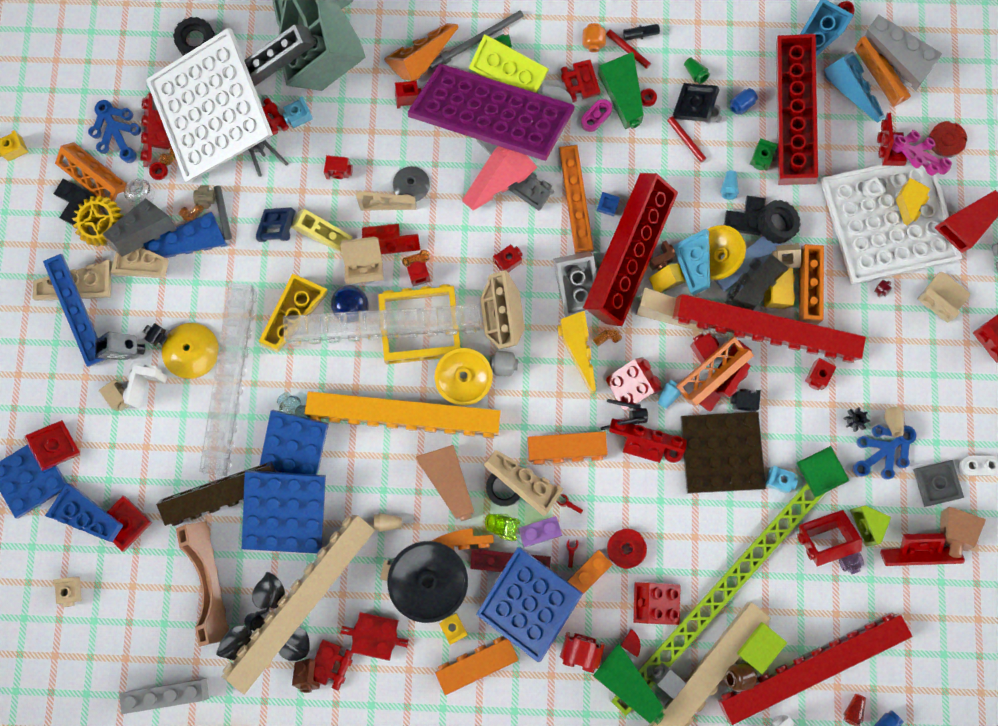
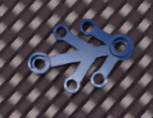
(113, 128)
(886, 449)

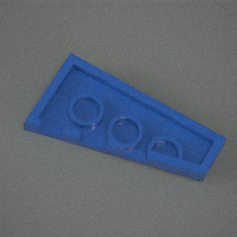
(192, 236)
(82, 513)

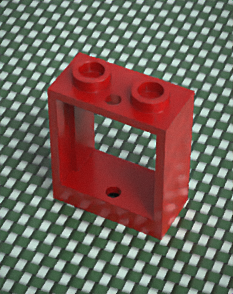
(826, 523)

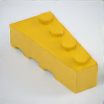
(298, 298)

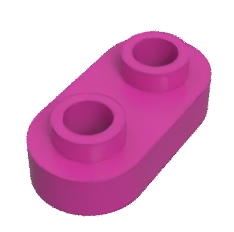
(596, 116)

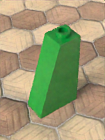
(622, 86)
(627, 683)

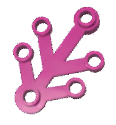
(921, 158)

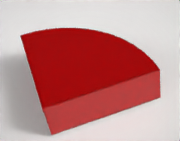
(632, 643)

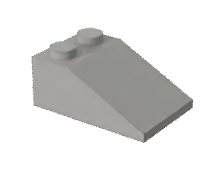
(574, 279)

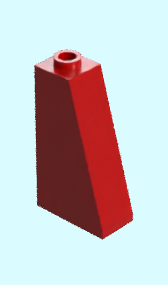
(970, 223)

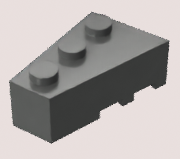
(138, 227)

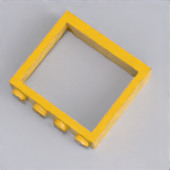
(422, 354)

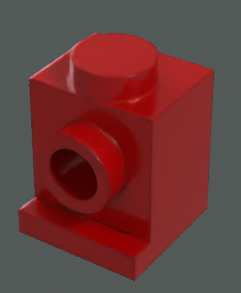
(406, 93)
(337, 167)
(508, 264)
(418, 273)

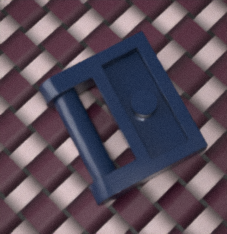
(273, 219)

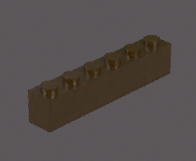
(206, 497)

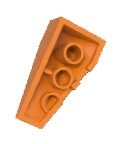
(416, 59)

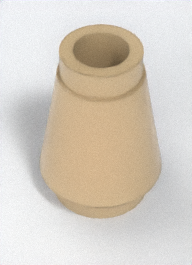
(895, 420)
(386, 522)

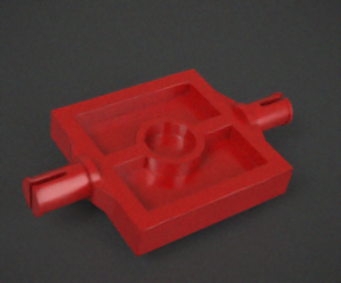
(374, 636)

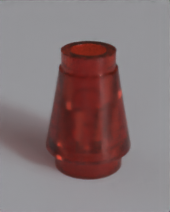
(855, 710)

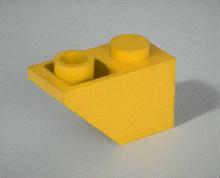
(910, 200)
(781, 294)

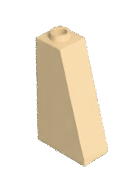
(660, 308)

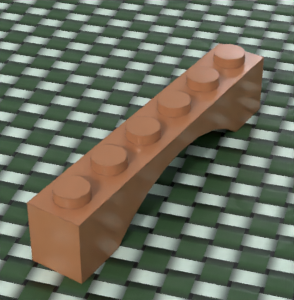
(196, 544)

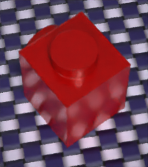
(704, 346)
(820, 374)

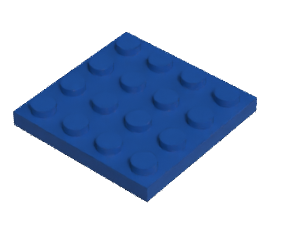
(283, 511)
(529, 604)

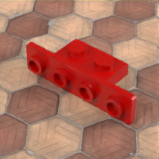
(154, 131)
(390, 238)
(729, 386)
(647, 442)
(920, 550)

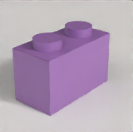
(540, 531)

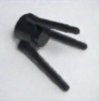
(636, 416)

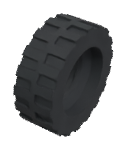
(186, 27)
(788, 214)

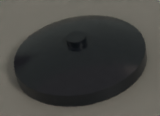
(427, 581)

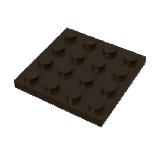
(723, 452)

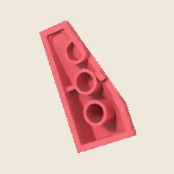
(498, 173)

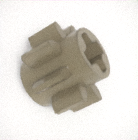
(204, 196)

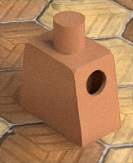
(960, 530)

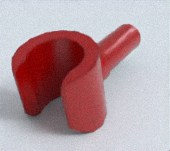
(569, 504)
(571, 553)

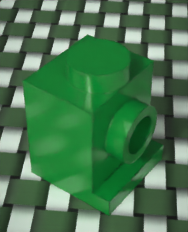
(763, 148)

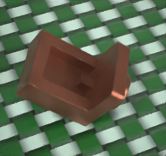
(662, 260)
(303, 676)

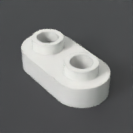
(980, 467)

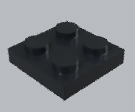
(696, 102)

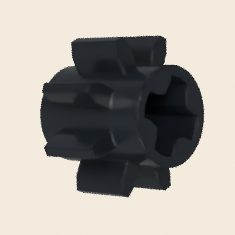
(154, 334)
(852, 416)

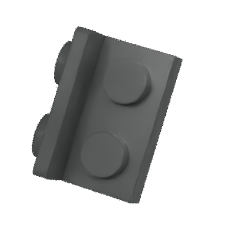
(533, 191)

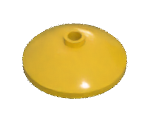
(727, 242)
(200, 356)
(463, 390)

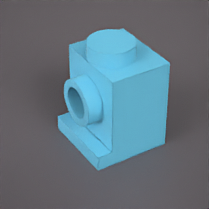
(302, 113)
(774, 479)

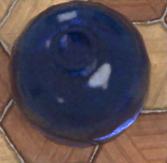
(349, 299)

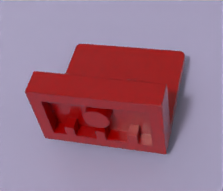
(886, 141)
(656, 603)

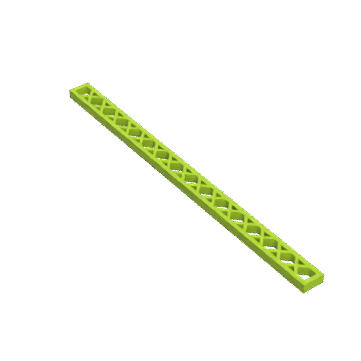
(723, 580)

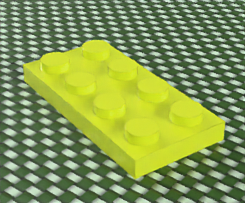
(507, 65)

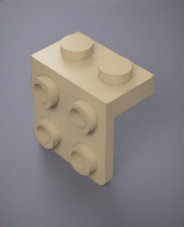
(362, 260)
(944, 297)

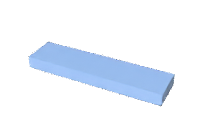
(758, 249)

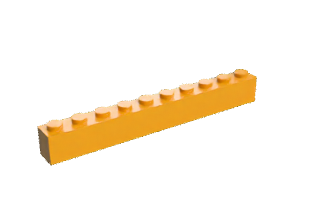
(403, 413)

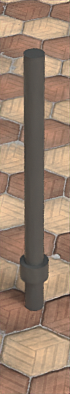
(445, 57)

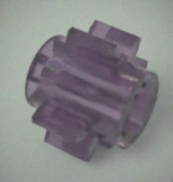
(852, 563)

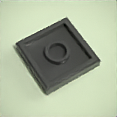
(938, 483)

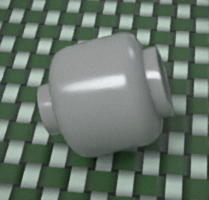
(503, 363)

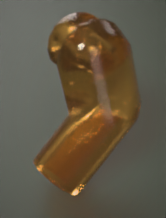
(169, 158)
(190, 215)
(423, 256)
(607, 334)

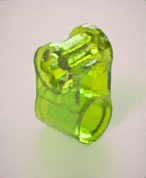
(502, 526)

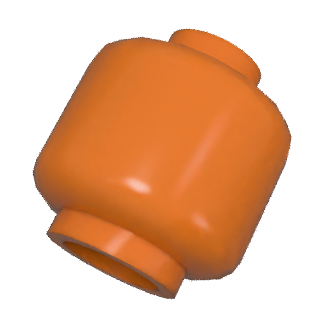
(594, 37)

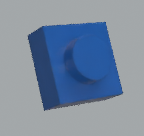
(608, 204)

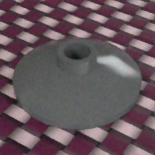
(418, 188)

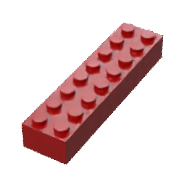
(796, 109)
(630, 249)

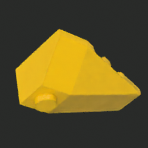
(574, 336)

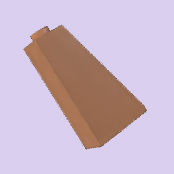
(446, 476)

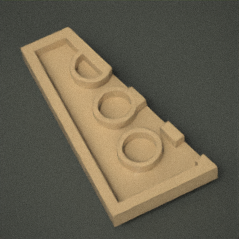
(91, 282)
(532, 489)

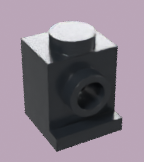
(745, 400)

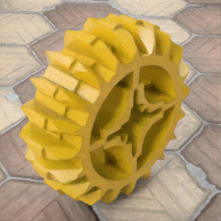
(89, 216)

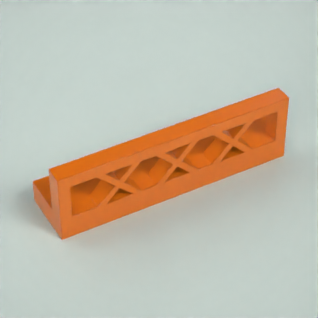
(882, 72)
(90, 169)
(721, 374)

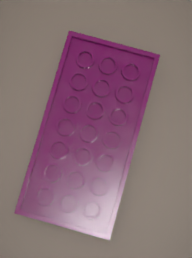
(492, 111)

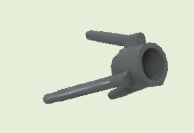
(259, 148)

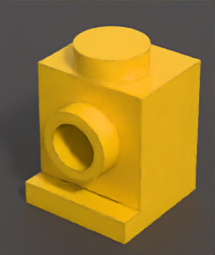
(12, 146)
(459, 633)

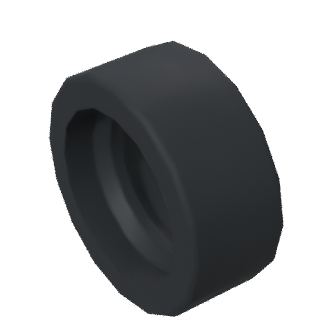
(496, 500)

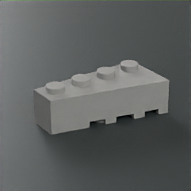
(902, 50)

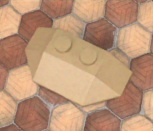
(502, 311)

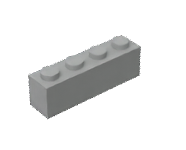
(164, 696)

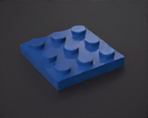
(294, 443)
(25, 484)

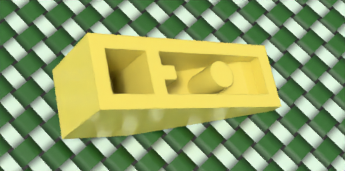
(319, 229)

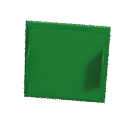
(822, 471)

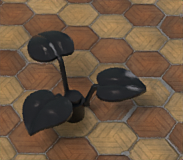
(264, 596)

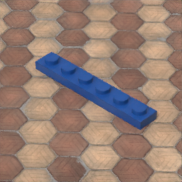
(73, 307)

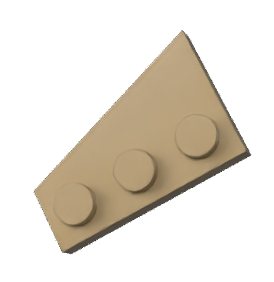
(379, 201)
(140, 264)

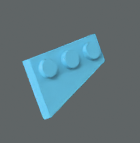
(695, 261)

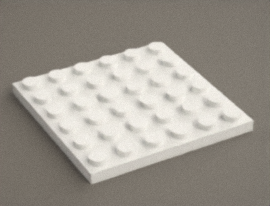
(209, 106)
(872, 230)

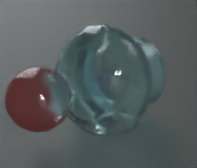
(290, 404)

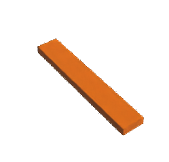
(576, 199)

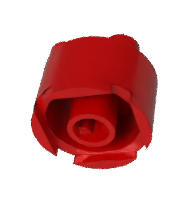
(581, 651)

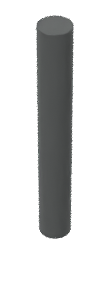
(222, 213)

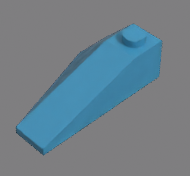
(827, 23)
(848, 78)

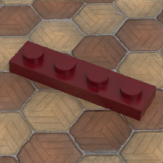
(497, 560)

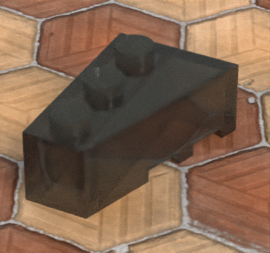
(755, 282)

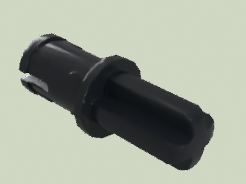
(640, 32)

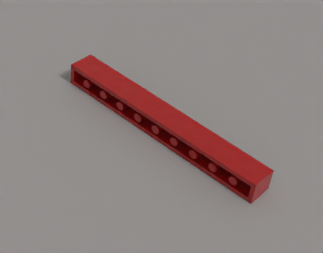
(768, 327)
(815, 668)

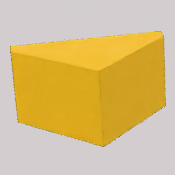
(667, 278)

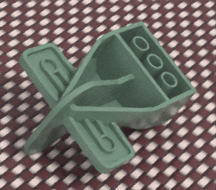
(335, 47)

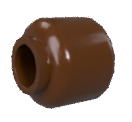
(741, 677)

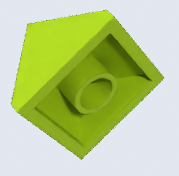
(871, 524)
(761, 648)

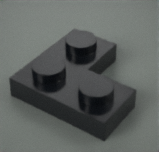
(73, 195)
(746, 221)

